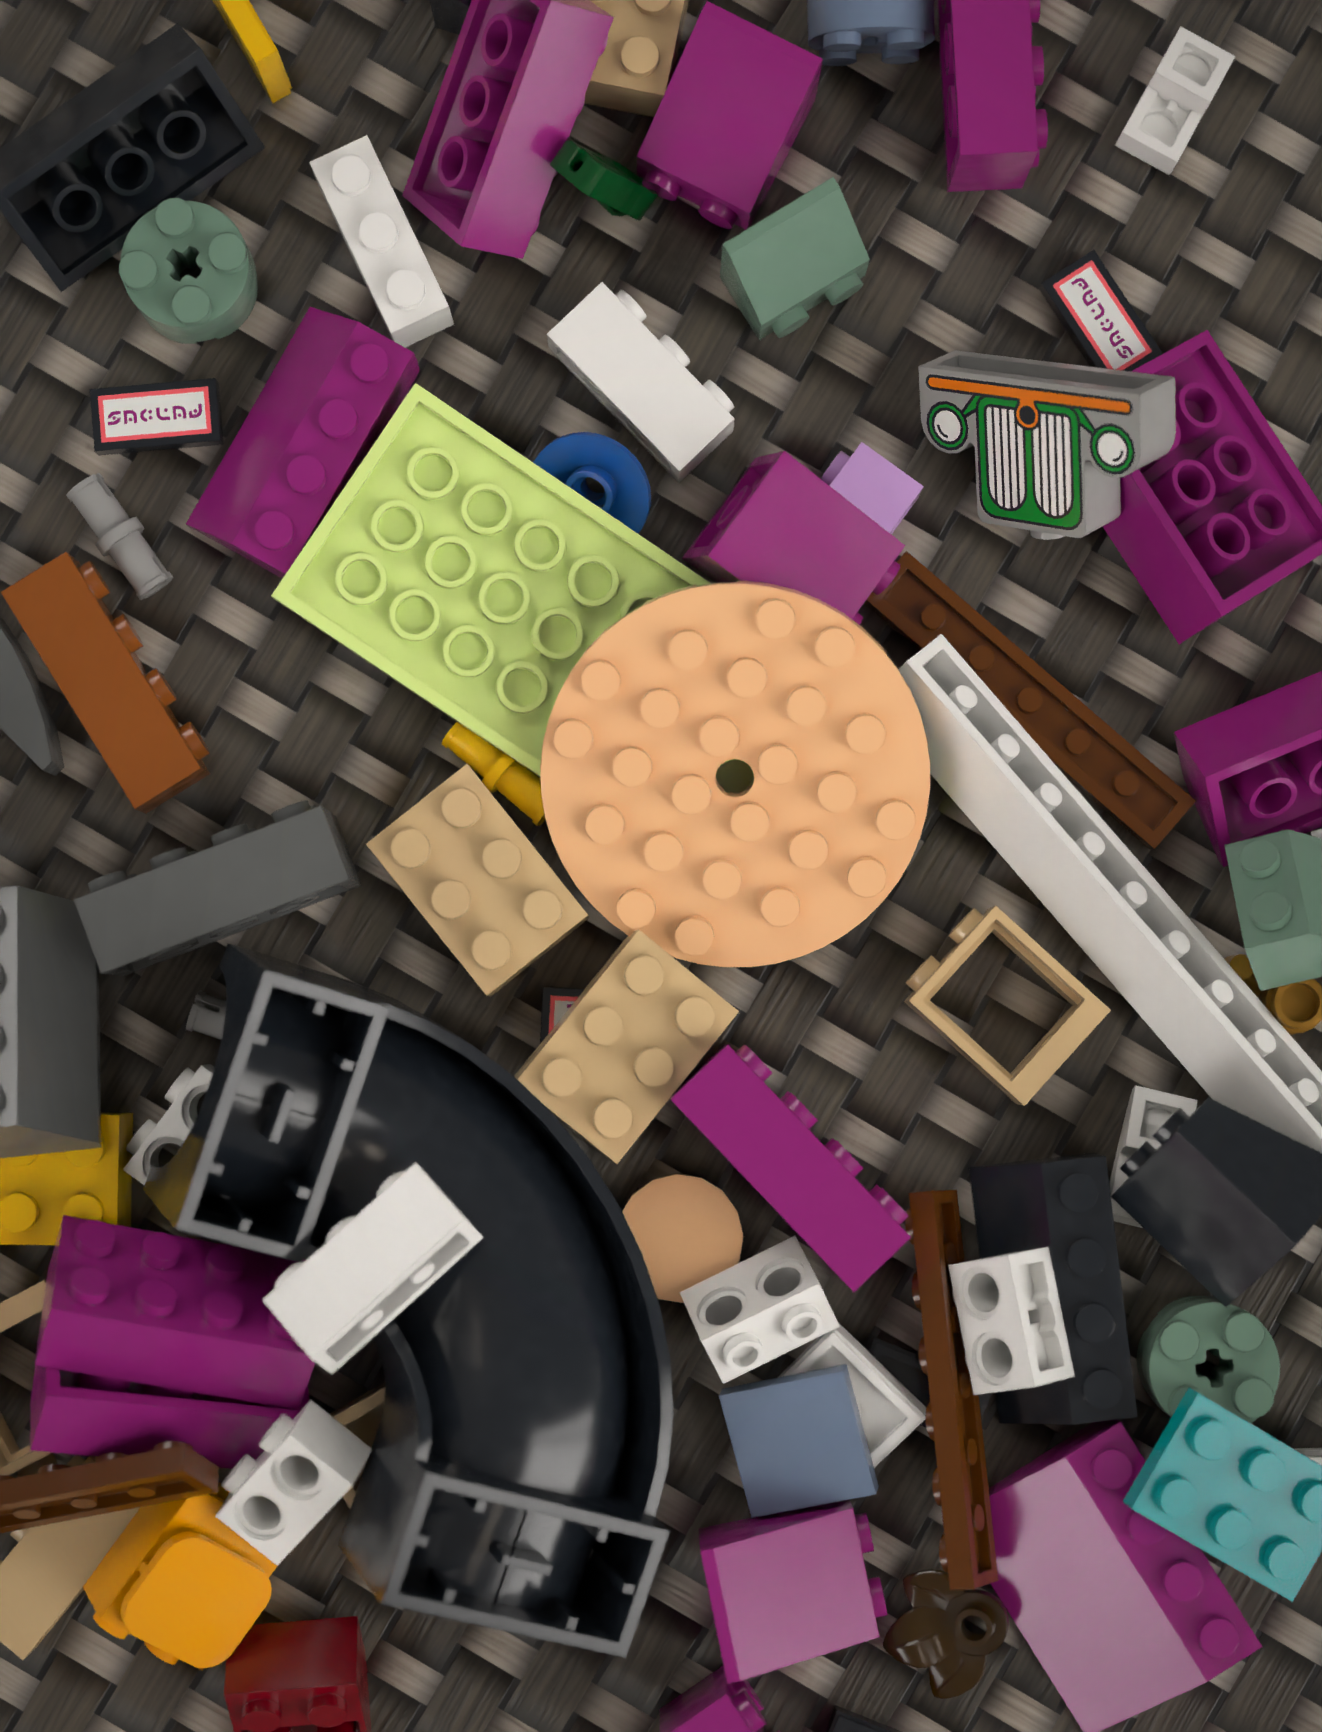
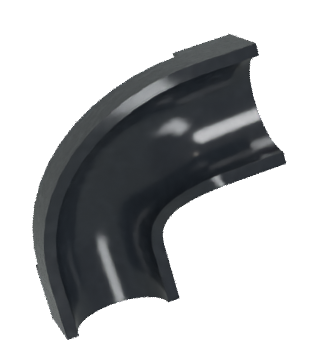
(521, 1382)

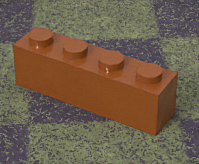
(106, 682)

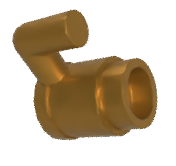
(1293, 1005)

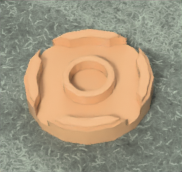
(683, 1231)

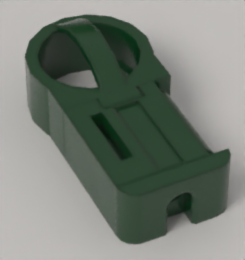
(604, 179)

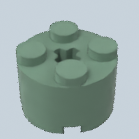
(184, 236)
(1179, 1341)

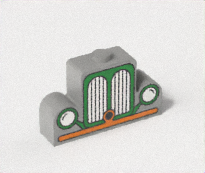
(1046, 435)

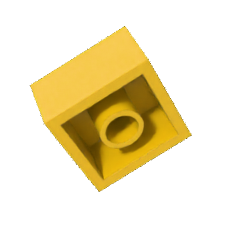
(68, 1183)

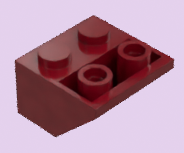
(299, 1678)

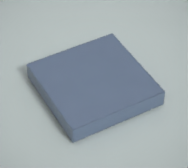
(799, 1441)

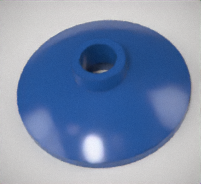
(610, 463)

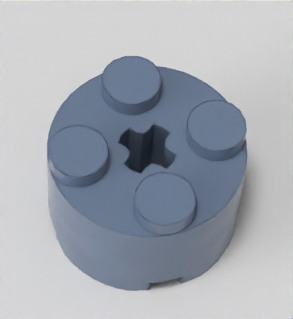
(869, 26)

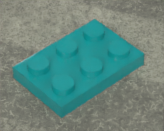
(1234, 1494)

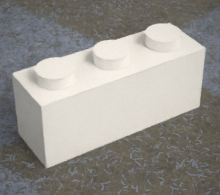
(382, 242)
(642, 380)
(371, 1268)

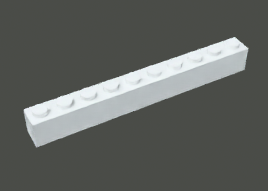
(1110, 901)

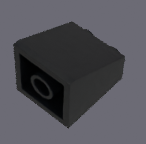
(1223, 1195)

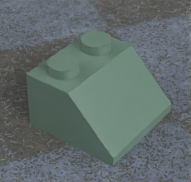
(795, 261)
(1279, 905)

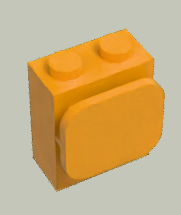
(181, 1582)

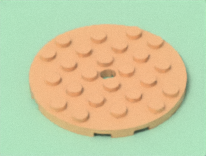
(755, 681)

